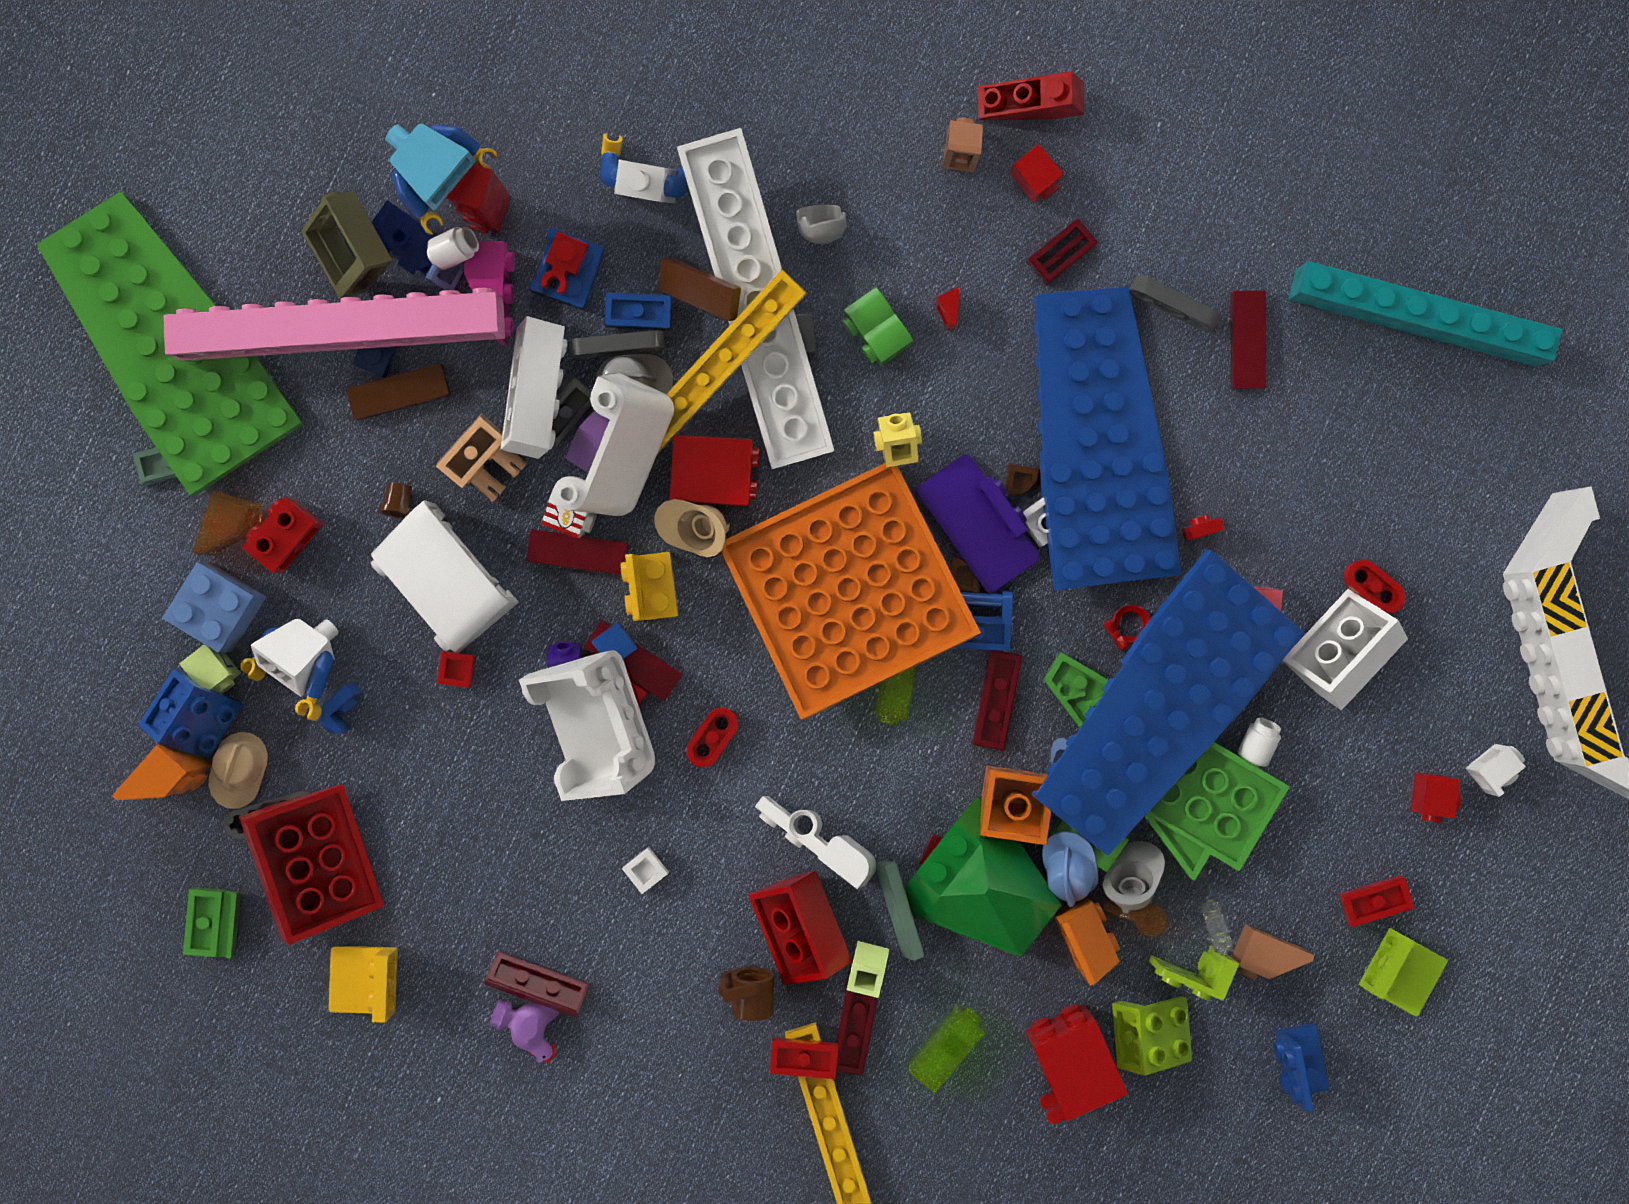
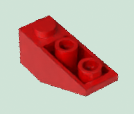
(1033, 98)

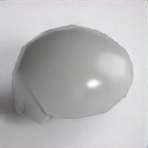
(821, 223)

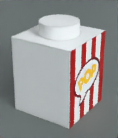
(568, 522)

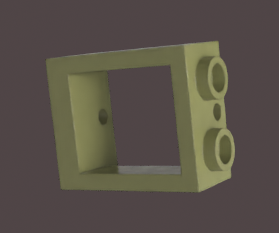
(344, 273)

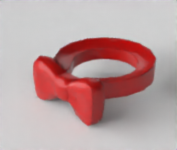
(1112, 625)

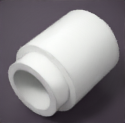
(452, 247)
(1260, 742)

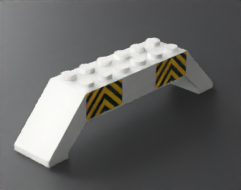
(1560, 644)

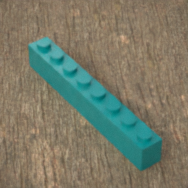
(1424, 314)

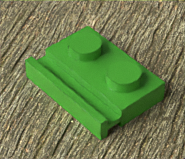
(211, 922)

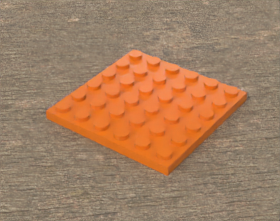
(848, 589)

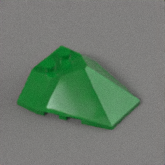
(982, 887)

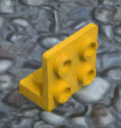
(650, 586)
(363, 981)

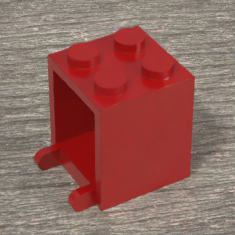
(1074, 1064)

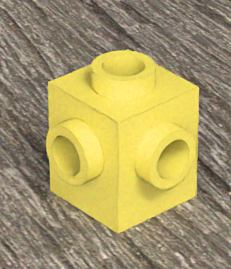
(898, 439)

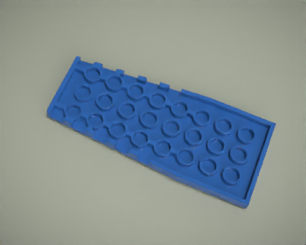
(1100, 444)
(1168, 701)

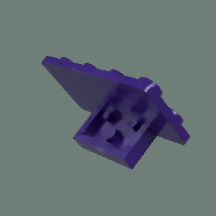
(979, 522)

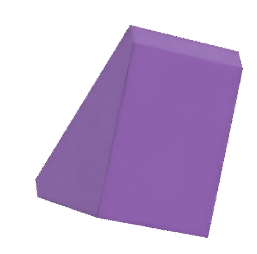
(587, 441)

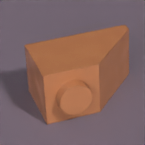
(963, 145)
(1267, 954)

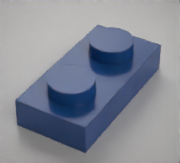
(638, 311)

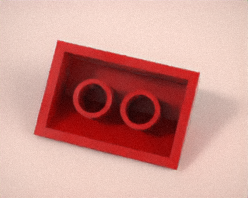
(480, 199)
(800, 929)

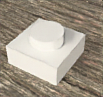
(645, 870)

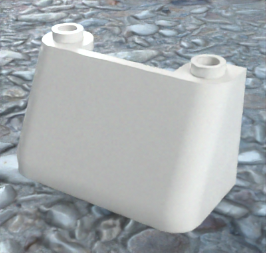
(627, 450)
(441, 578)
(595, 725)

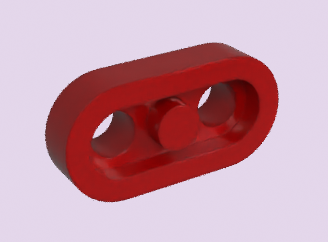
(1373, 584)
(712, 736)

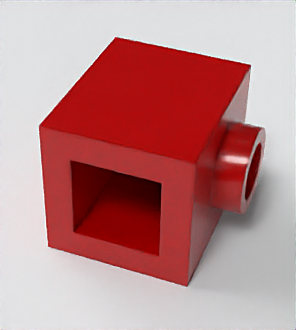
(1037, 174)
(1435, 796)

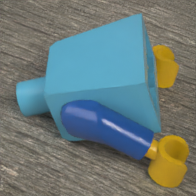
(431, 165)

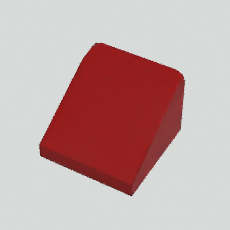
(948, 308)

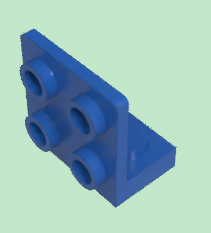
(189, 715)
(1301, 1063)

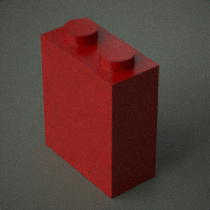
(713, 470)

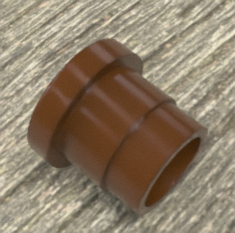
(396, 500)

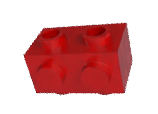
(282, 535)

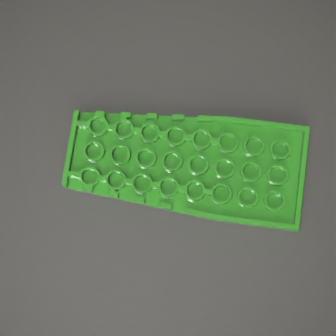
(197, 412)

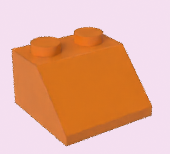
(164, 774)
(1010, 808)
(1087, 939)

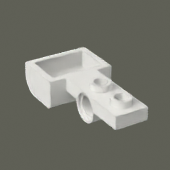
(840, 854)

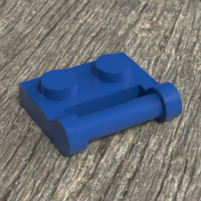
(578, 287)
(994, 629)

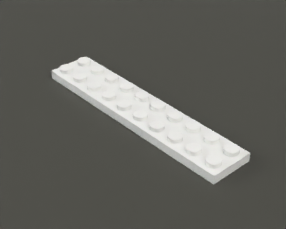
(746, 256)

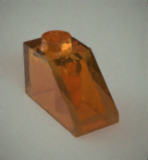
(226, 522)

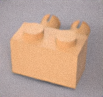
(467, 456)

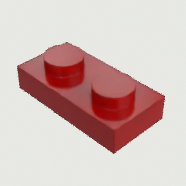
(1376, 901)
(804, 1058)

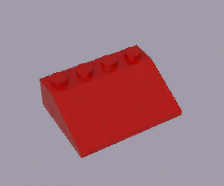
(311, 863)

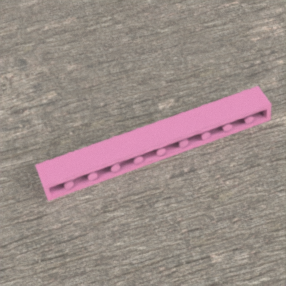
(334, 326)

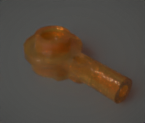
(1148, 920)

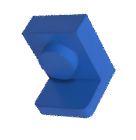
(341, 702)

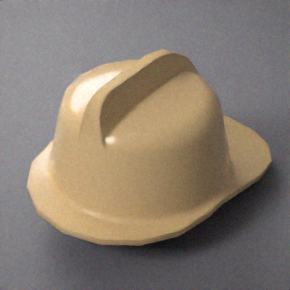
(691, 527)
(238, 770)

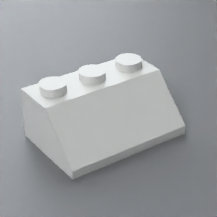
(1345, 648)

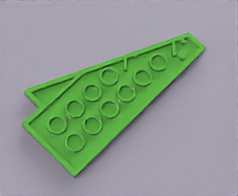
(1215, 804)

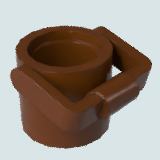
(750, 992)

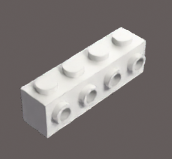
(533, 388)

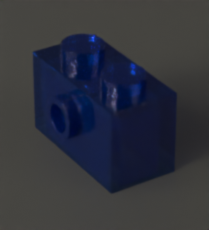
(403, 238)

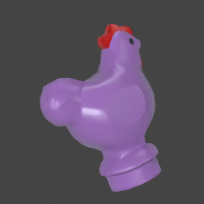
(526, 1027)

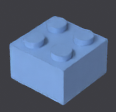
(214, 607)

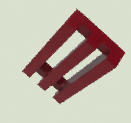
(1040, 269)

